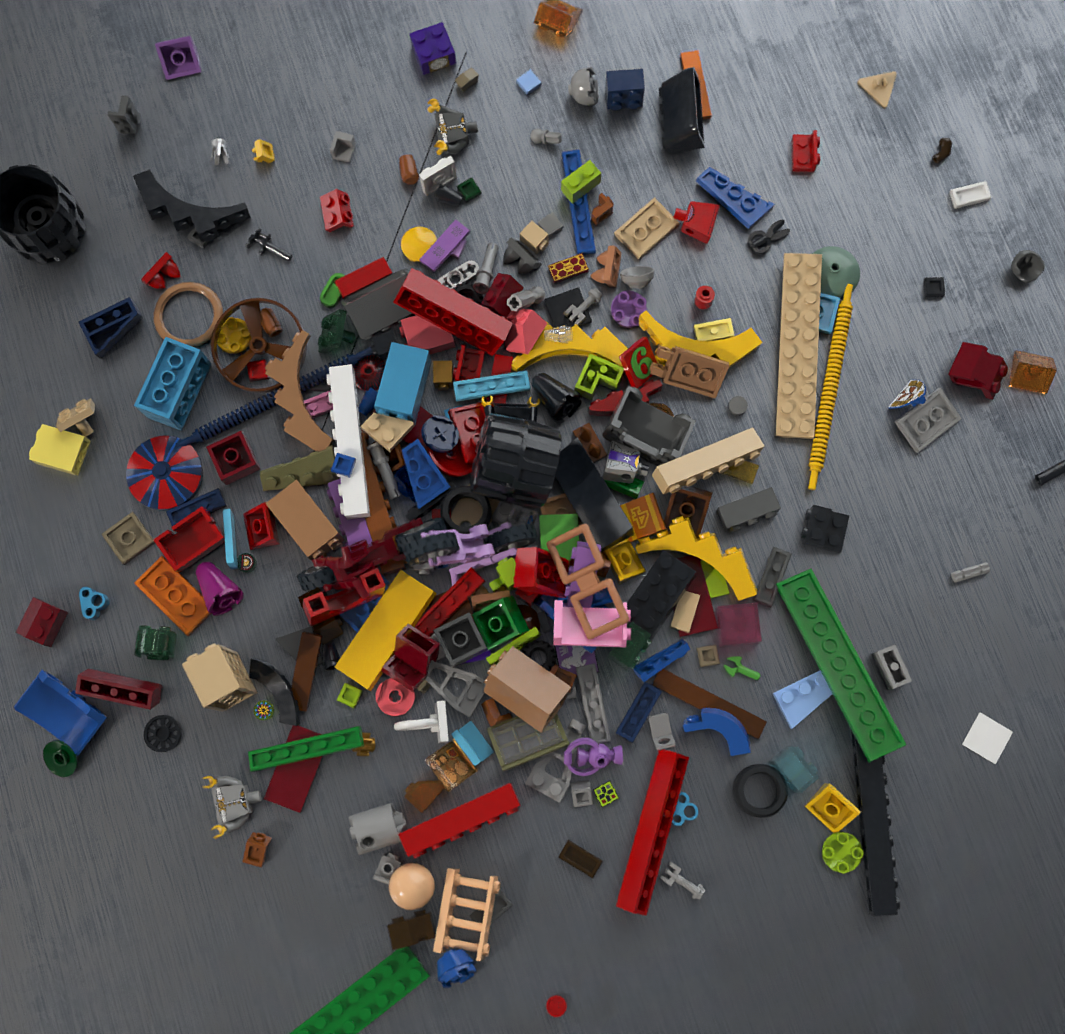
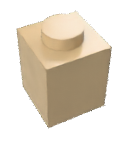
(534, 237)

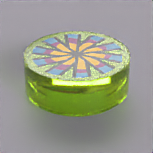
(263, 710)

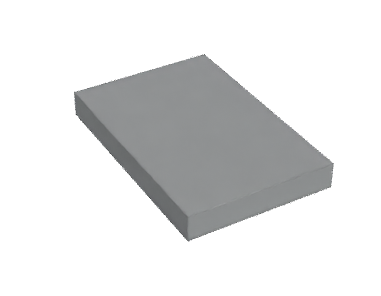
(928, 420)

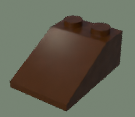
(689, 503)

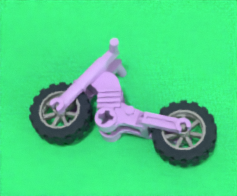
(452, 547)

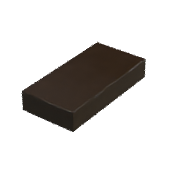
(580, 859)

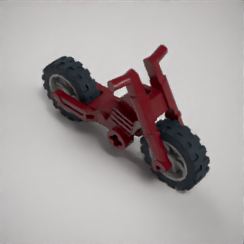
(342, 571)

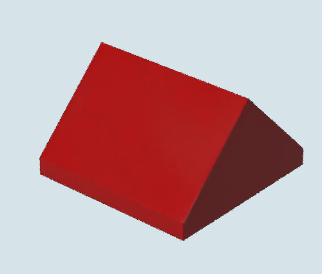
(261, 527)

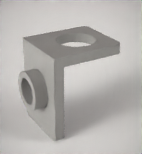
(661, 731)

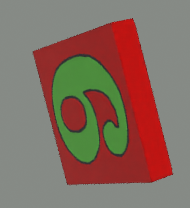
(637, 361)

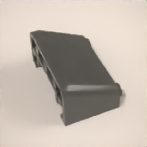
(648, 429)

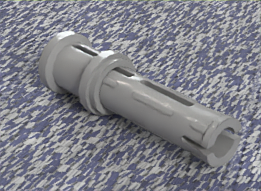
(484, 274)
(381, 461)

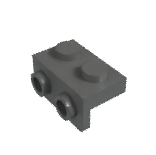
(127, 117)

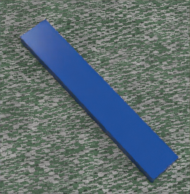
(580, 209)

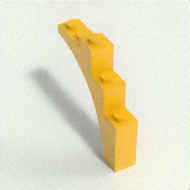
(603, 345)
(728, 350)
(706, 547)

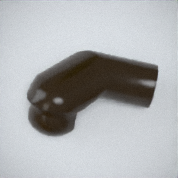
(946, 146)

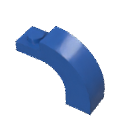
(724, 723)

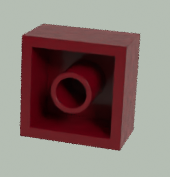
(233, 458)

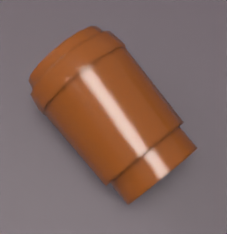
(408, 169)
(270, 322)

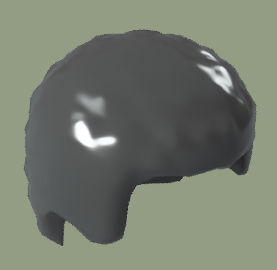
(1027, 265)

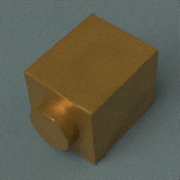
(443, 374)

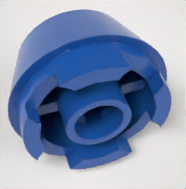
(455, 967)

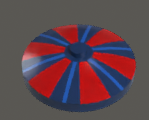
(164, 474)

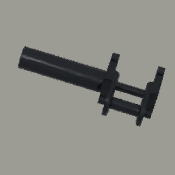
(265, 245)

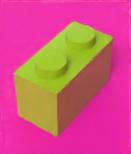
(581, 181)

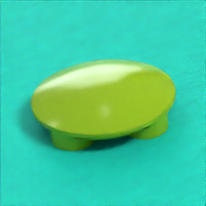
(842, 852)

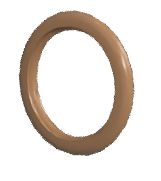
(187, 286)

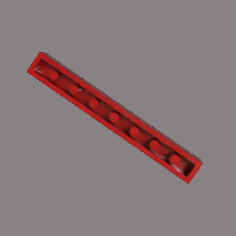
(652, 832)

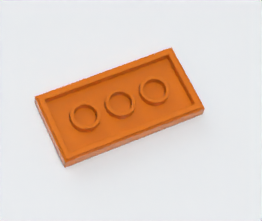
(173, 596)

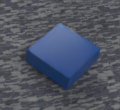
(343, 465)

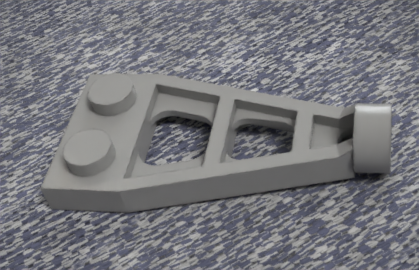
(471, 695)
(548, 784)

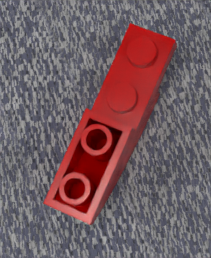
(607, 406)

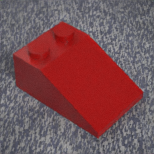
(537, 572)

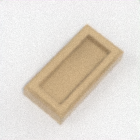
(685, 612)

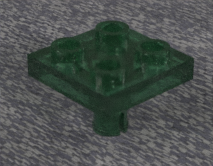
(334, 332)

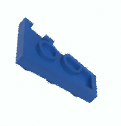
(423, 474)

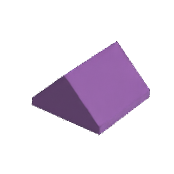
(178, 57)

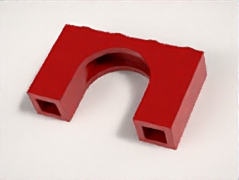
(321, 607)

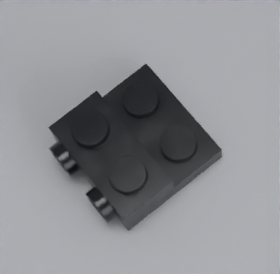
(825, 529)

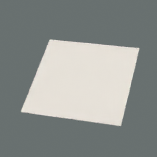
(987, 738)

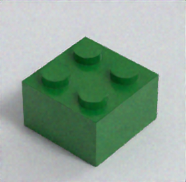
(500, 622)

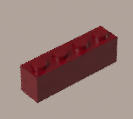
(118, 688)

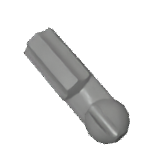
(525, 298)

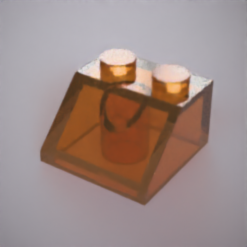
(557, 17)

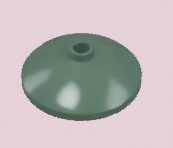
(835, 281)

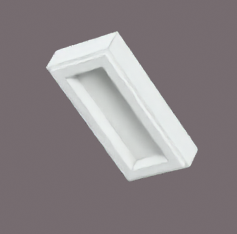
(970, 194)

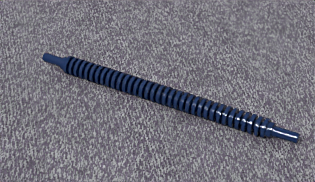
(198, 436)

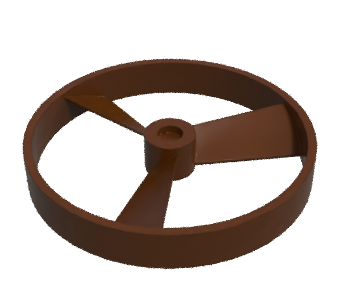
(258, 345)

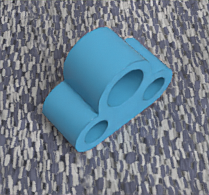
(88, 603)
(680, 810)

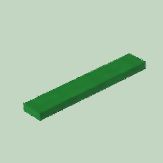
(306, 749)

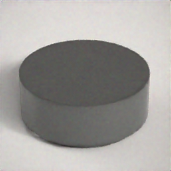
(737, 406)

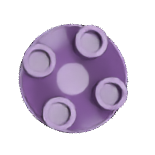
(627, 308)

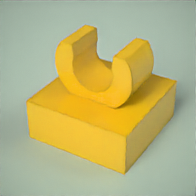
(263, 151)

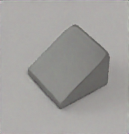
(581, 793)

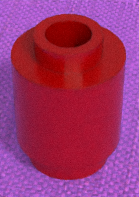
(704, 297)

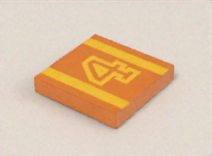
(644, 516)

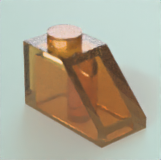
(423, 793)

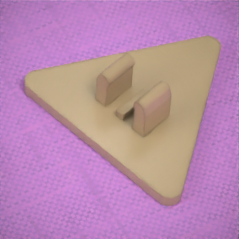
(879, 86)

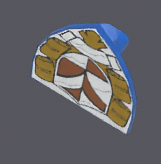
(911, 394)

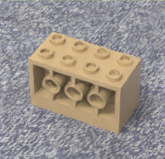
(219, 678)

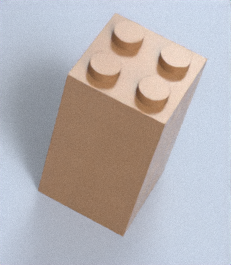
(305, 521)
(526, 688)

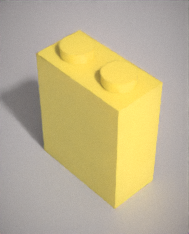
(59, 450)

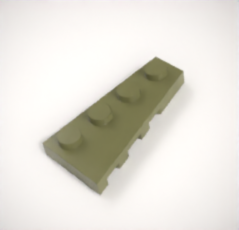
(308, 471)

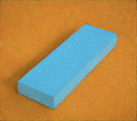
(230, 539)

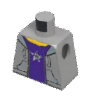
(623, 464)

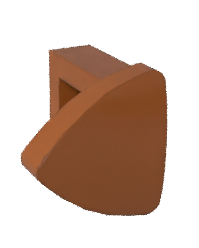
(564, 675)
(492, 713)

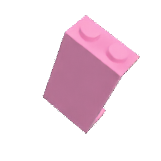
(570, 632)

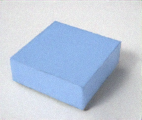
(528, 82)

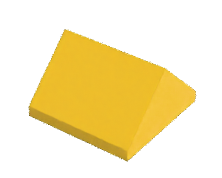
(624, 561)
(832, 808)

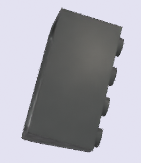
(373, 306)

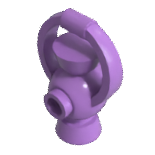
(598, 756)

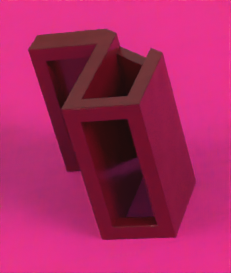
(978, 369)
(411, 657)

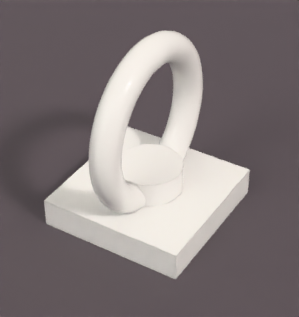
(437, 723)

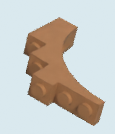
(290, 398)

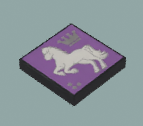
(574, 656)

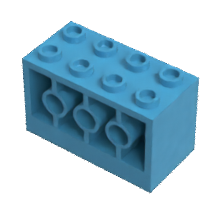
(173, 383)

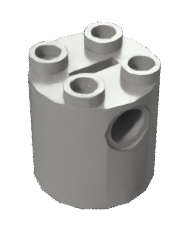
(377, 828)

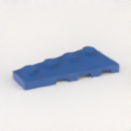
(739, 202)

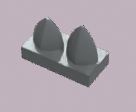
(516, 250)

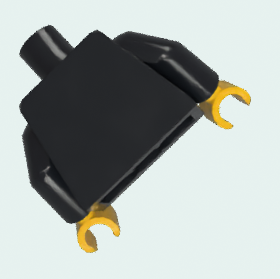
(523, 411)

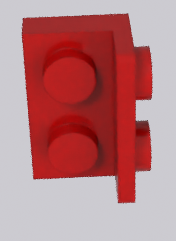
(805, 152)

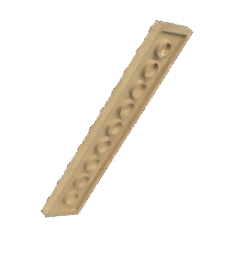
(798, 346)

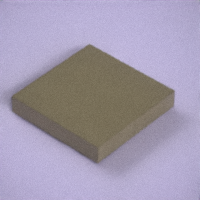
(128, 538)

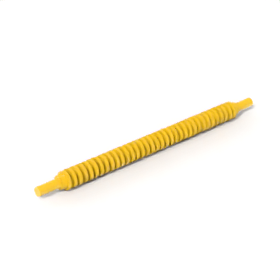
(830, 387)

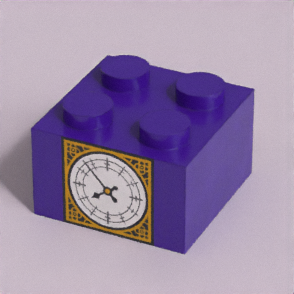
(433, 48)

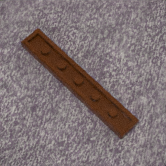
(701, 699)

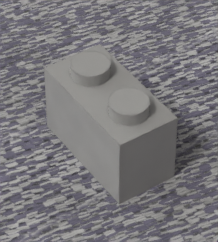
(891, 667)

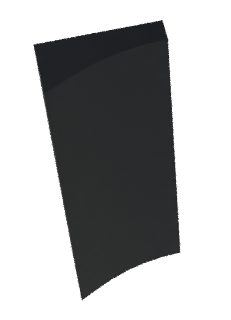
(591, 497)

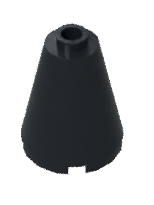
(556, 397)

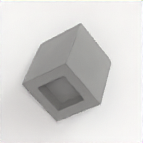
(342, 146)

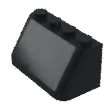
(682, 112)

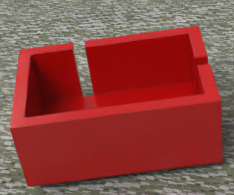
(194, 539)

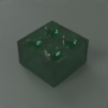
(628, 655)

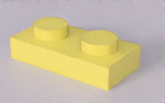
(714, 330)

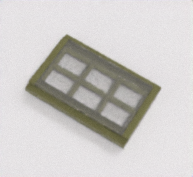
(520, 742)

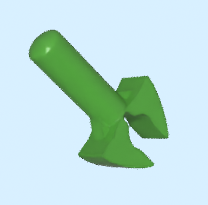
(740, 668)

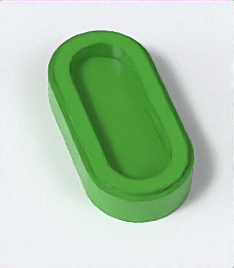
(330, 295)

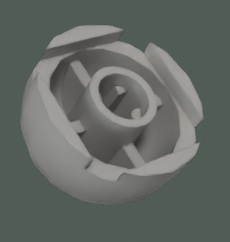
(584, 87)

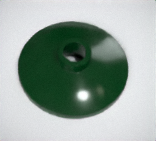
(60, 758)

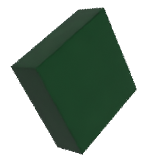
(469, 189)

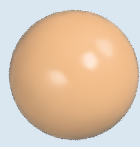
(411, 886)

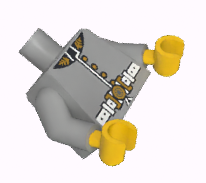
(232, 802)

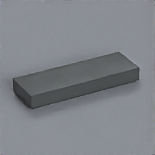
(771, 576)

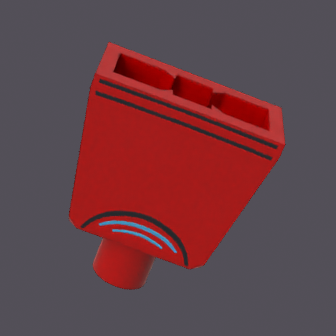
(698, 220)

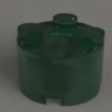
(155, 643)

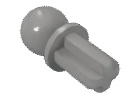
(546, 137)

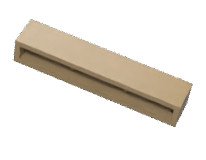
(707, 461)

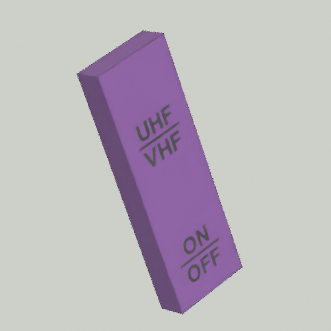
(444, 246)

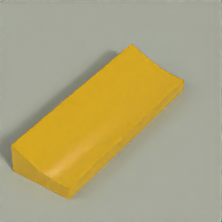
(375, 641)

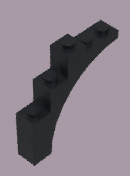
(184, 215)

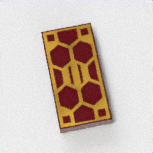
(568, 268)

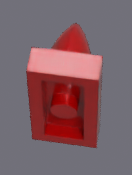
(166, 266)

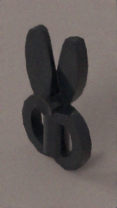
(771, 236)

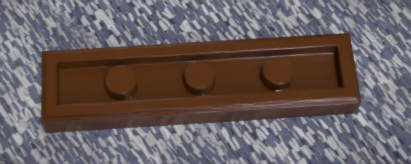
(305, 668)

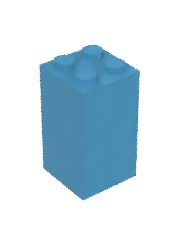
(403, 382)

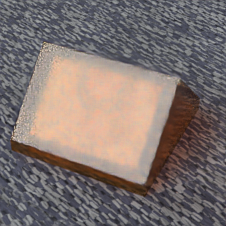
(1032, 372)

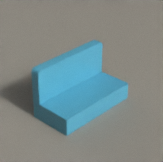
(472, 743)

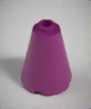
(217, 589)

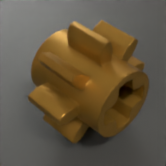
(369, 745)

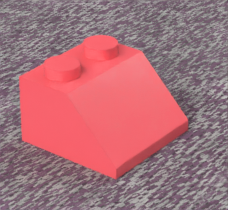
(524, 331)

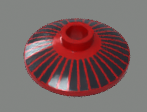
(373, 380)

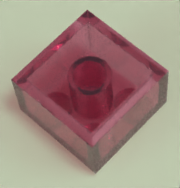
(738, 625)

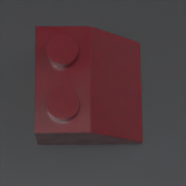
(497, 295)
(41, 622)

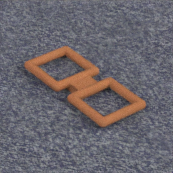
(587, 581)

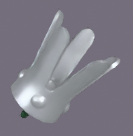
(219, 145)

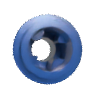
(368, 401)

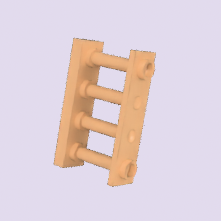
(447, 920)

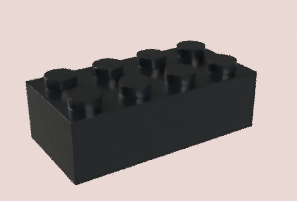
(659, 592)

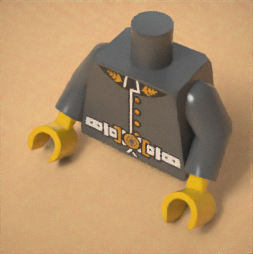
(451, 128)

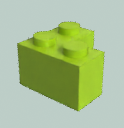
(597, 372)

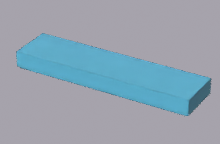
(491, 385)

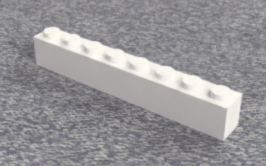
(349, 440)

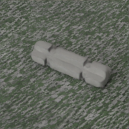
(970, 572)

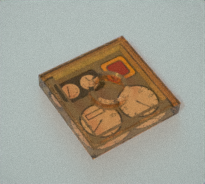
(451, 765)

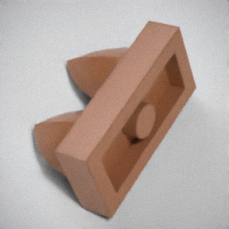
(609, 274)
(483, 598)

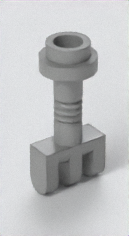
(594, 295)
(675, 877)

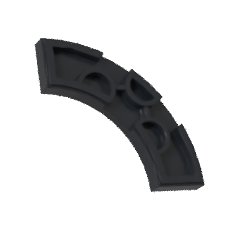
(280, 689)

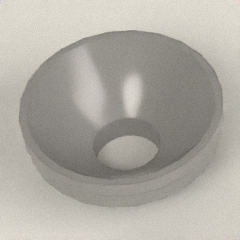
(637, 276)

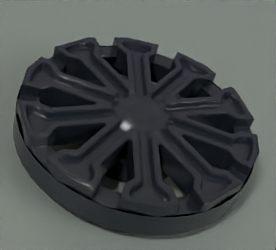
(162, 733)

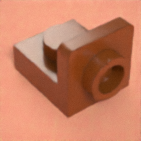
(602, 212)
(256, 849)

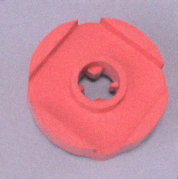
(386, 703)

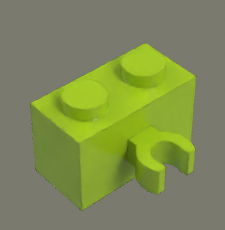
(506, 573)

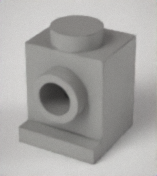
(390, 859)

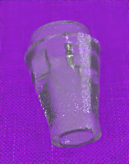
(559, 334)

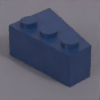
(110, 325)

